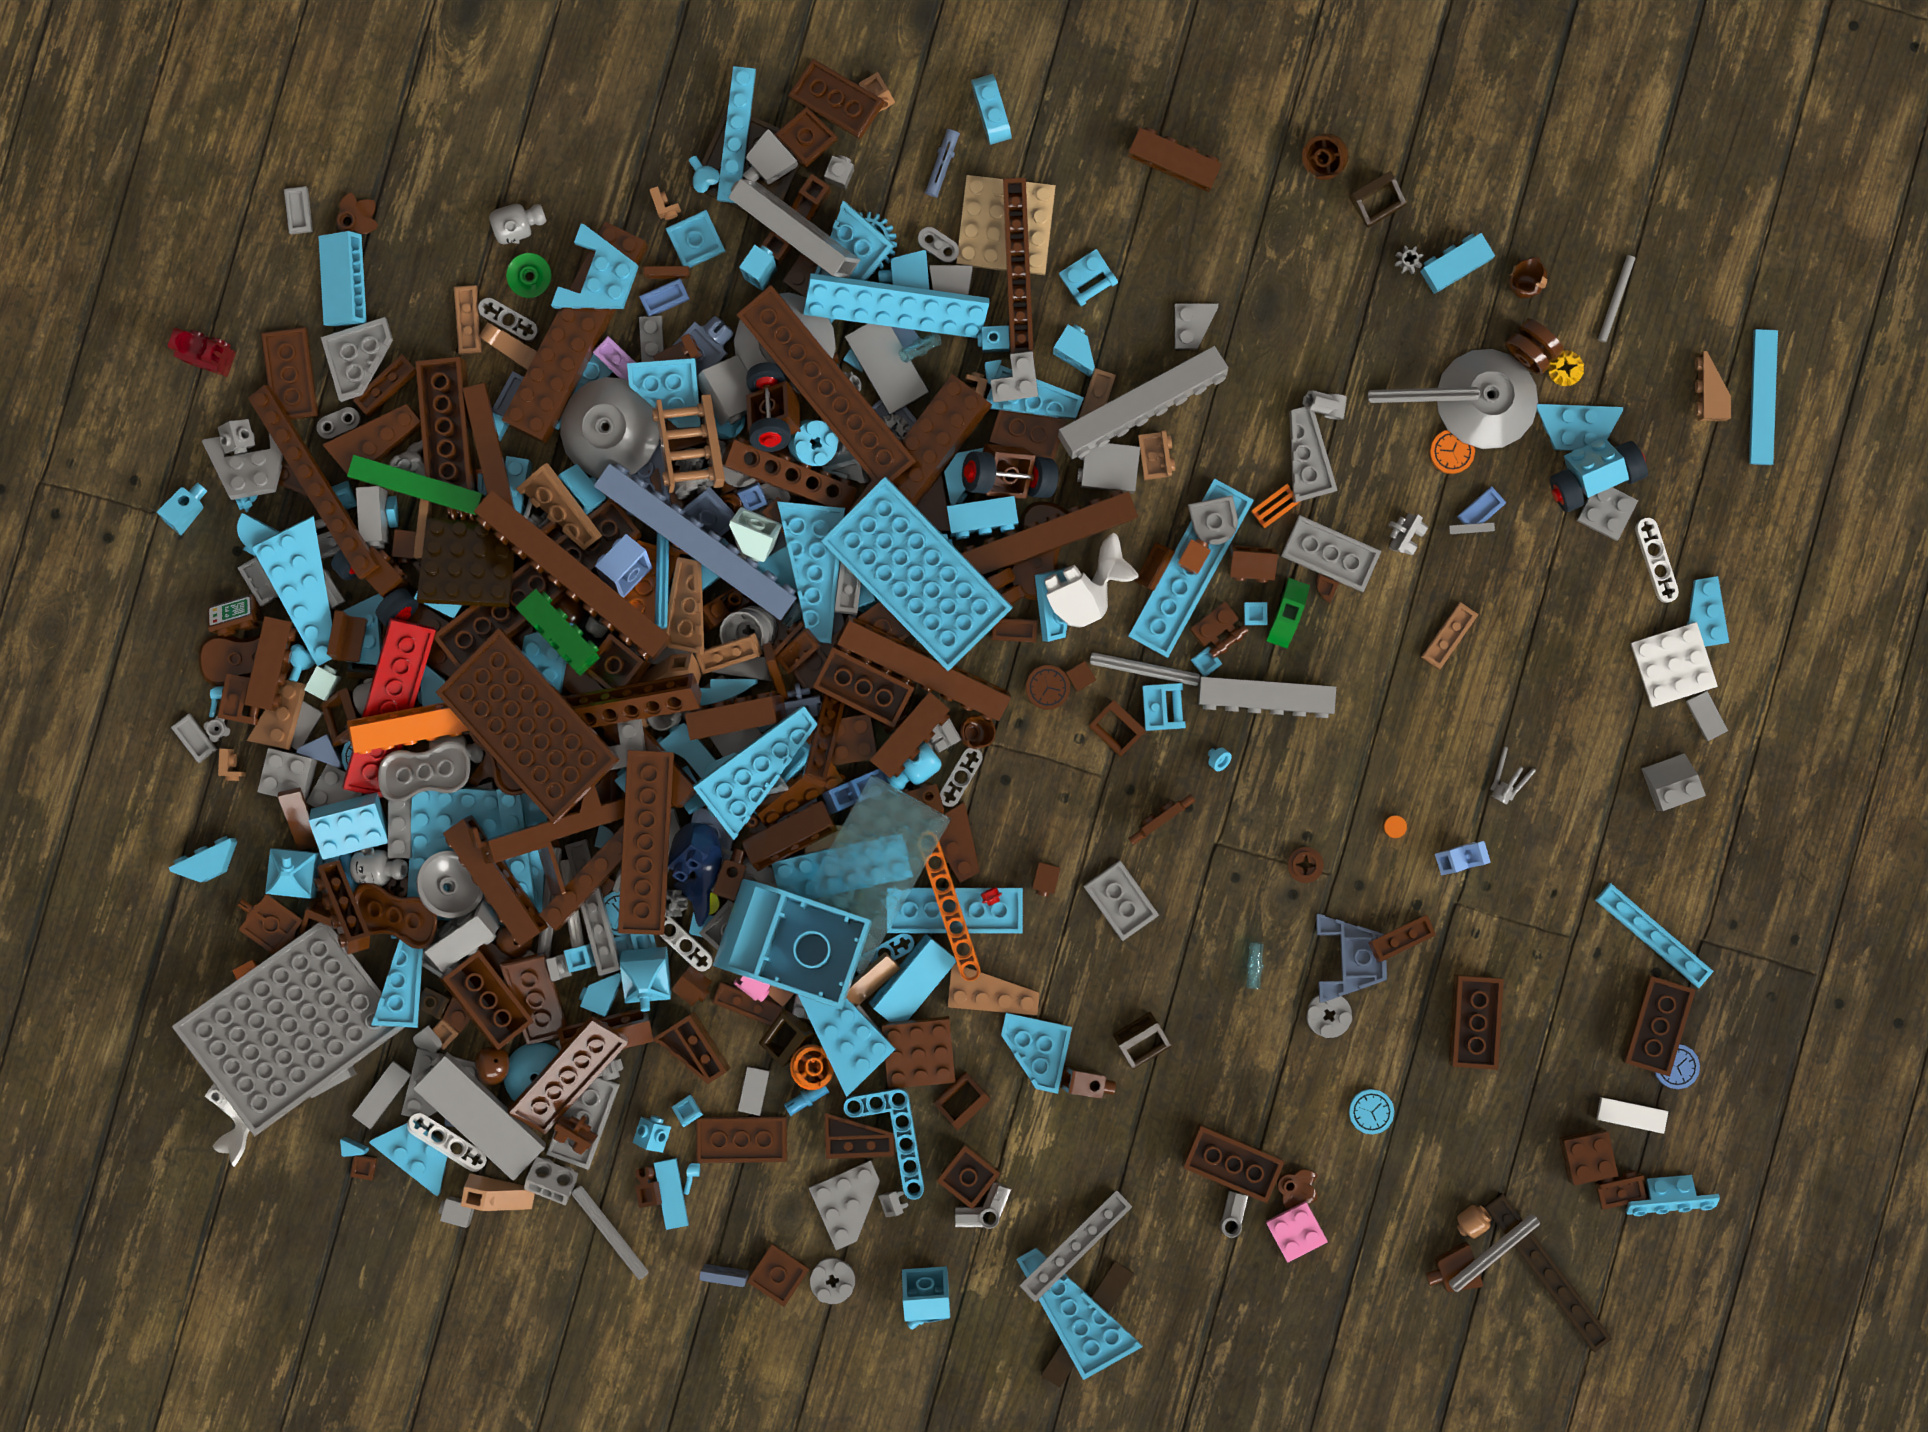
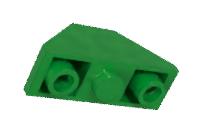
(1288, 613)

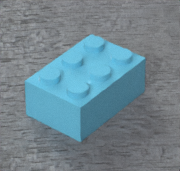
(982, 517)
(349, 825)

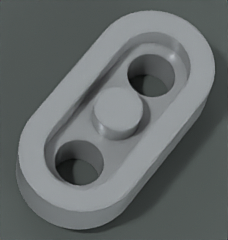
(938, 245)
(338, 423)

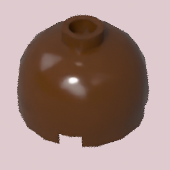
(1325, 156)

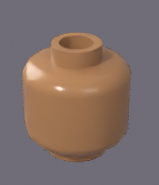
(1473, 1221)

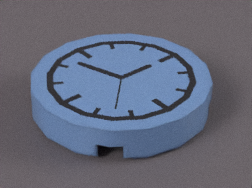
(1684, 1070)

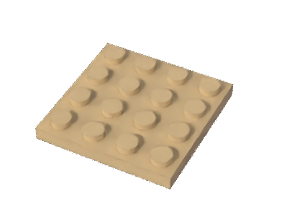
(983, 224)

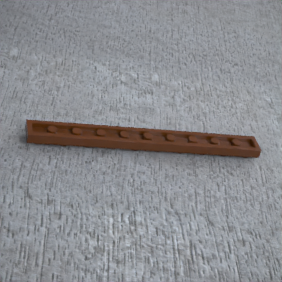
(313, 482)

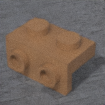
(1155, 455)

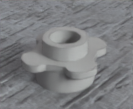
(210, 729)

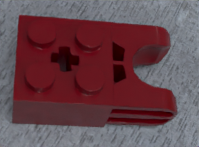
(202, 351)

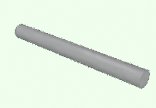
(1618, 293)

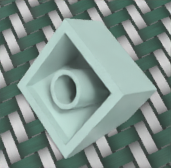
(754, 534)

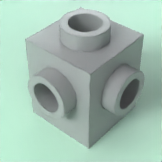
(236, 436)

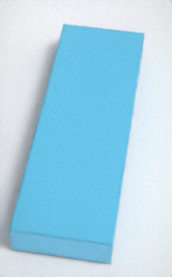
(671, 1193)

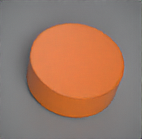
(1395, 826)

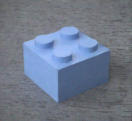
(623, 565)

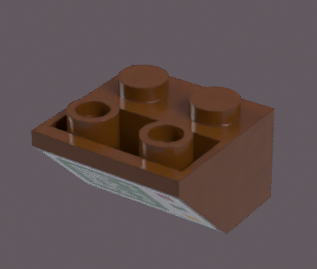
(234, 615)

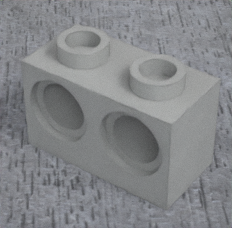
(548, 1186)

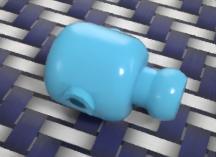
(919, 769)

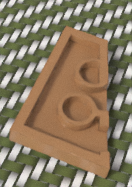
(278, 726)

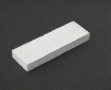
(1632, 1115)

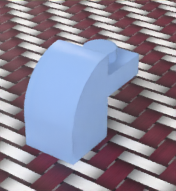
(1462, 857)

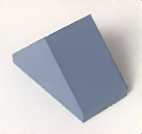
(322, 750)

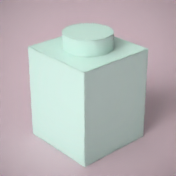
(323, 682)

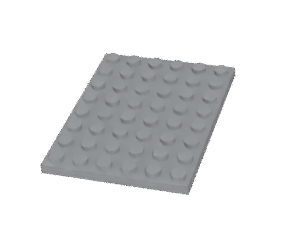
(286, 1027)

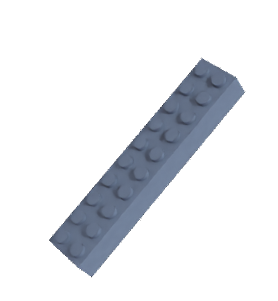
(695, 541)

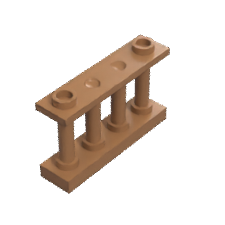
(707, 430)

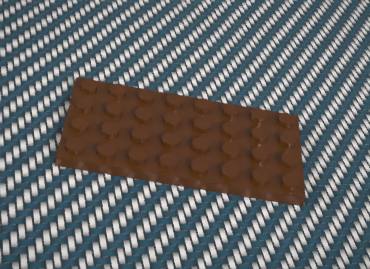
(527, 725)

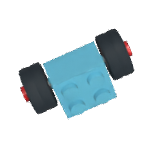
(1596, 470)

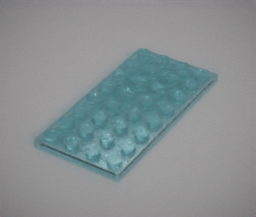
(877, 859)

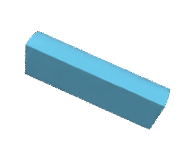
(342, 279)
(914, 981)

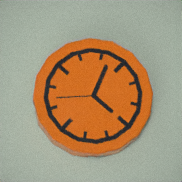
(1450, 453)

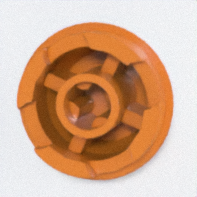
(811, 1067)

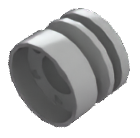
(752, 617)

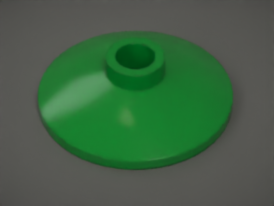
(521, 267)

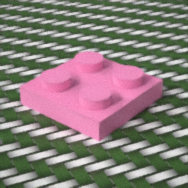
(1296, 1231)

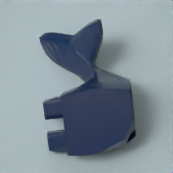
(696, 850)

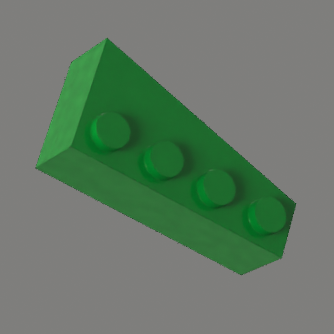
(555, 629)

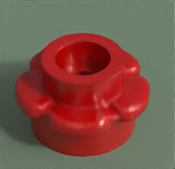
(991, 896)

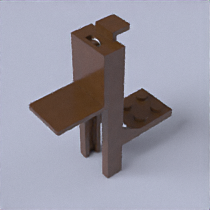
(582, 816)

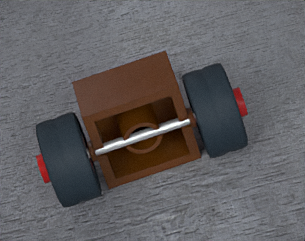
(1009, 472)
(388, 581)

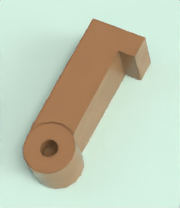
(508, 345)

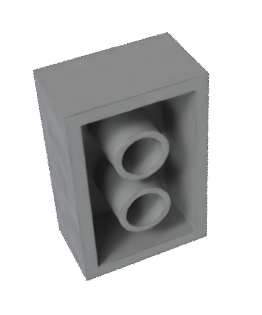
(463, 936)

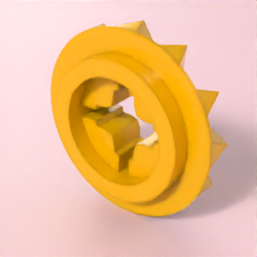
(1561, 377)

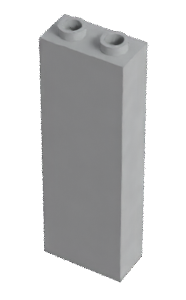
(794, 228)
(479, 1115)

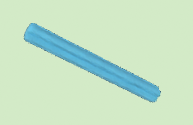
(662, 575)

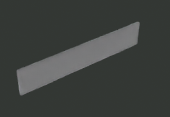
(1471, 528)

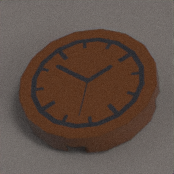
(1047, 687)

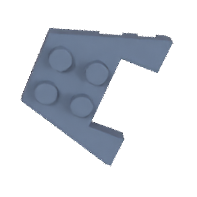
(1357, 959)

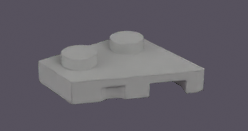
(1192, 324)

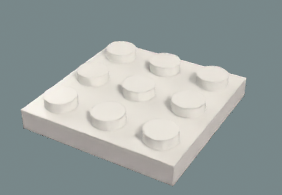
(1674, 664)

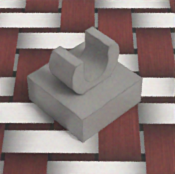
(891, 1203)

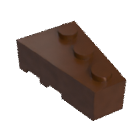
(855, 1140)

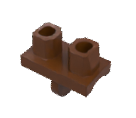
(575, 1130)

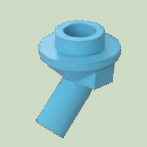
(246, 503)

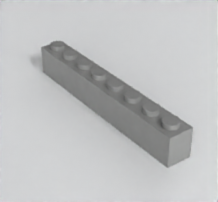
(1143, 402)

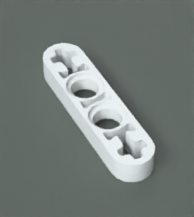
(1660, 559)
(674, 942)
(448, 1138)

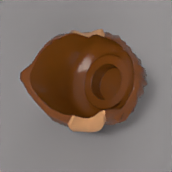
(1528, 278)

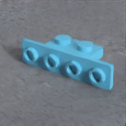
(1670, 1195)

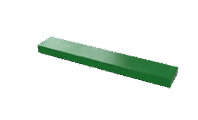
(414, 484)

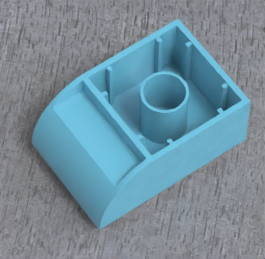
(792, 943)

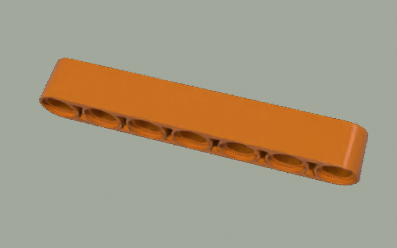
(956, 915)

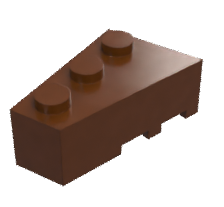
(694, 1047)

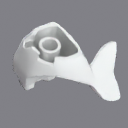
(1083, 600)
(235, 1140)

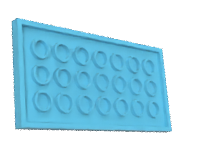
(916, 573)

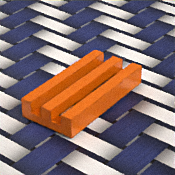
(1260, 517)

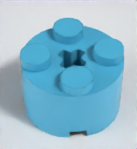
(823, 449)

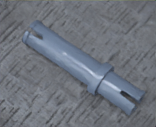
(950, 138)

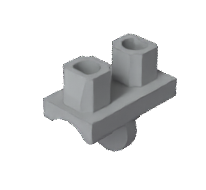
(1404, 531)

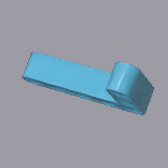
(899, 1131)

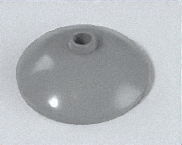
(442, 870)

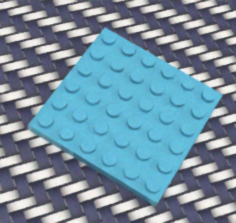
(437, 812)

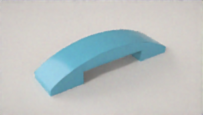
(583, 958)

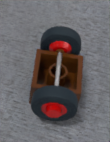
(771, 407)

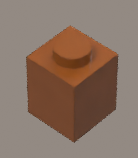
(1194, 556)

